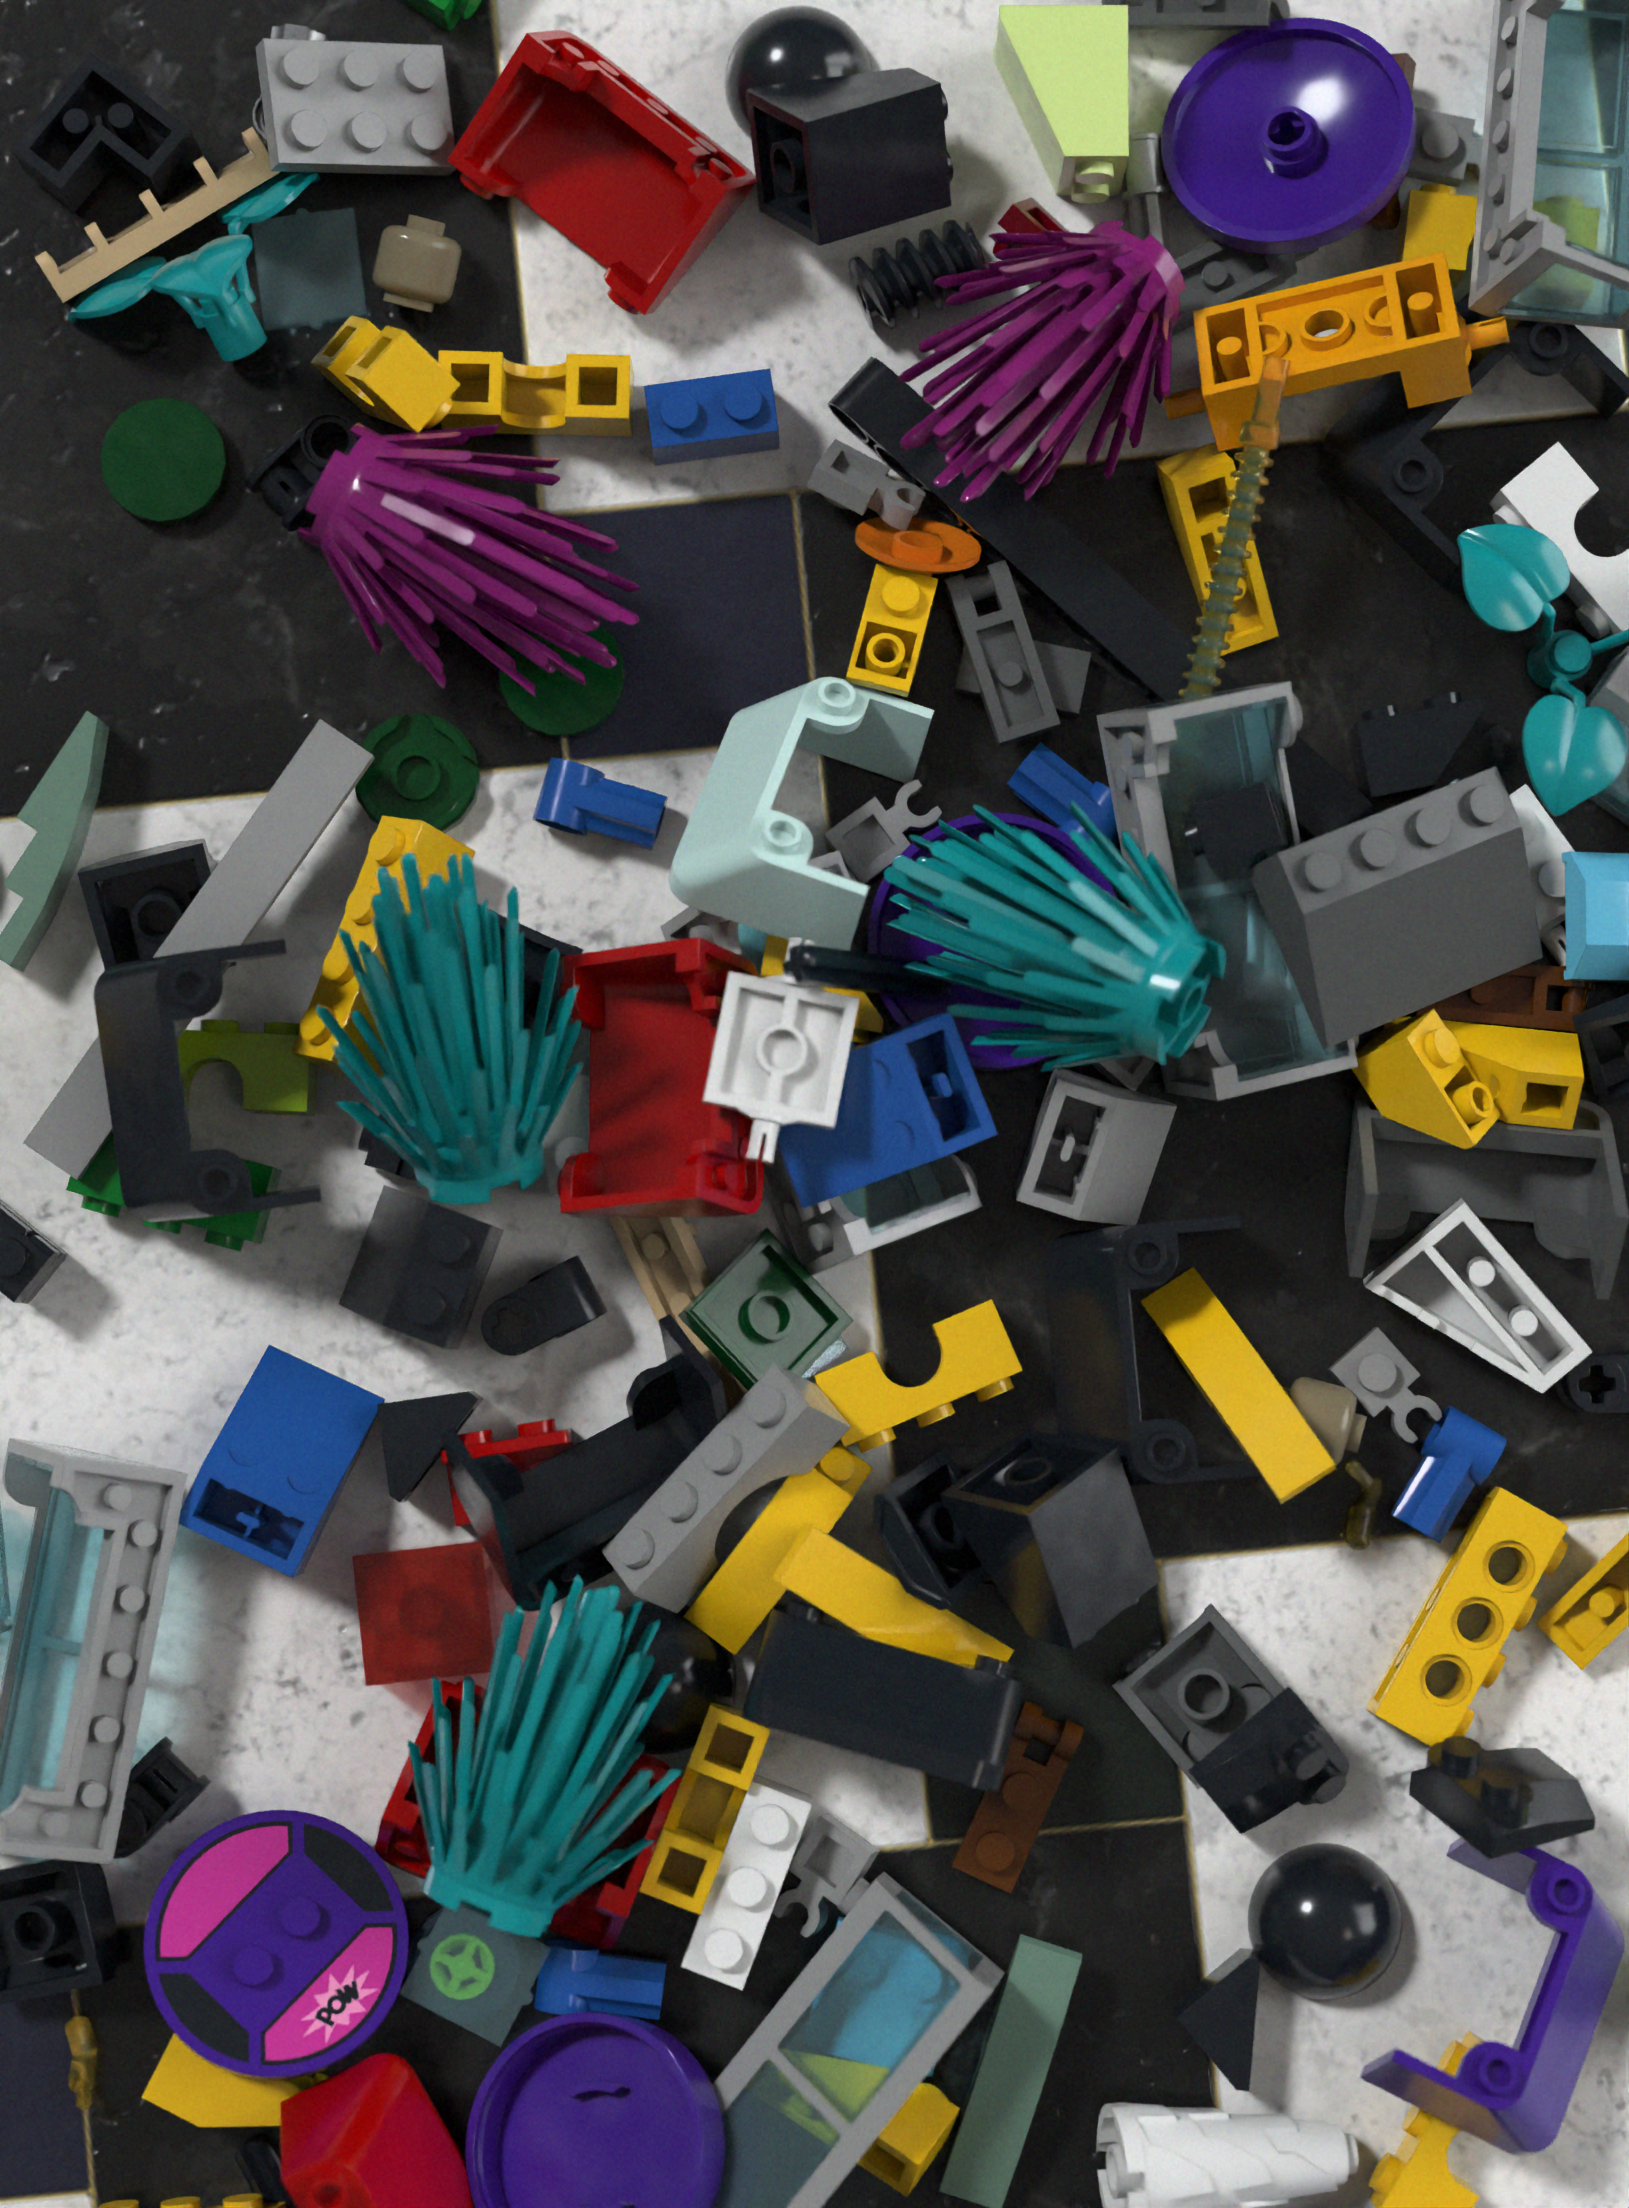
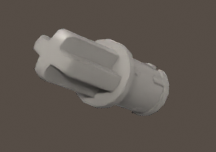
(1146, 190)

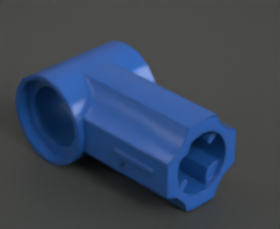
(1050, 783)
(583, 801)
(1455, 1459)
(588, 1981)

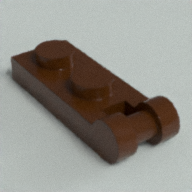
(1518, 1000)
(1011, 1818)

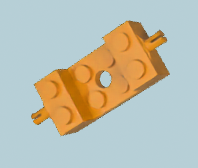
(1385, 323)

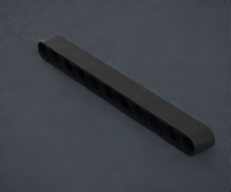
(1070, 580)

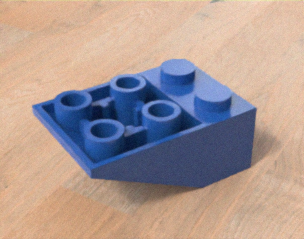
(898, 1108)
(281, 1462)

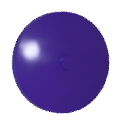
(1289, 136)

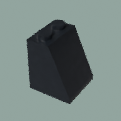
(850, 151)
(420, 1268)
(1056, 1534)

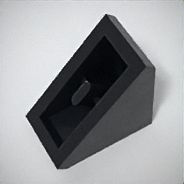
(413, 1436)
(1223, 2015)

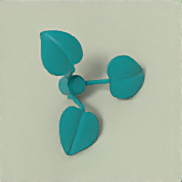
(205, 273)
(1508, 584)

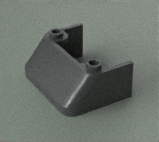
(1516, 1172)

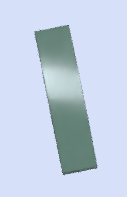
(62, 816)
(1010, 2072)

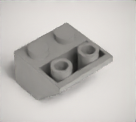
(1093, 1149)

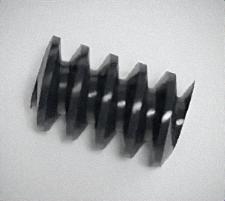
(912, 273)

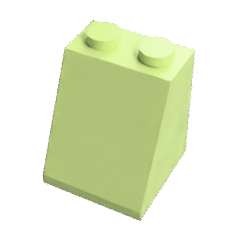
(1070, 91)

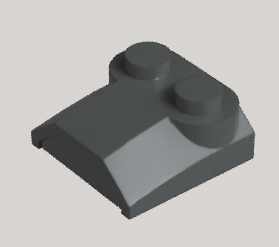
(1198, 1689)

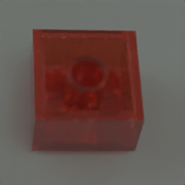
(425, 1611)

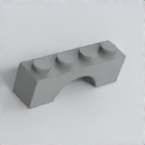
(769, 1434)

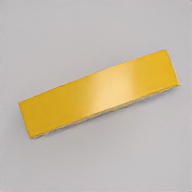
(1238, 1385)
(876, 1603)

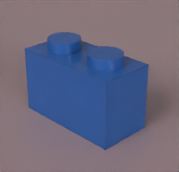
(712, 417)

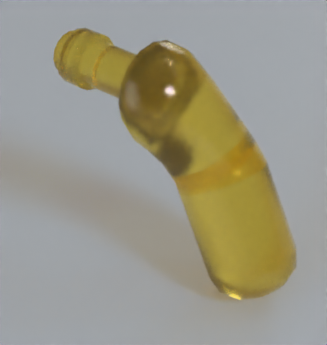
(1364, 1509)
(84, 2059)

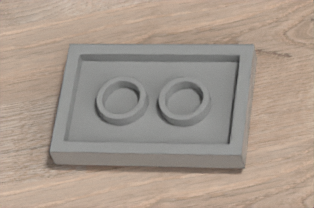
(355, 107)

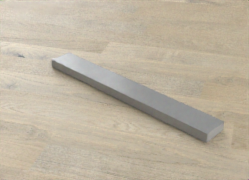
(218, 917)

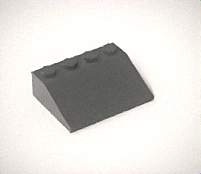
(1403, 906)

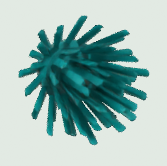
(1071, 951)
(456, 1053)
(540, 1765)

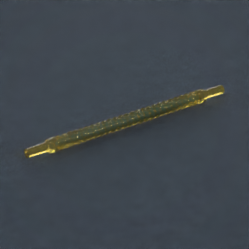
(1259, 437)

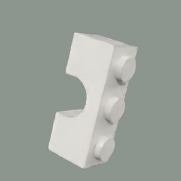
(1547, 500)
(747, 1882)

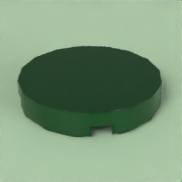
(164, 461)
(561, 703)
(419, 772)

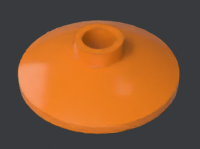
(923, 548)

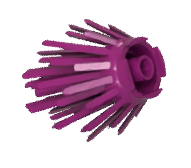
(1098, 311)
(433, 547)

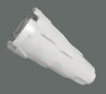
(1216, 2158)

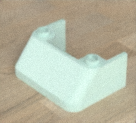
(752, 860)

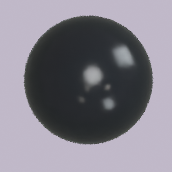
(791, 47)
(702, 1676)
(1325, 1921)

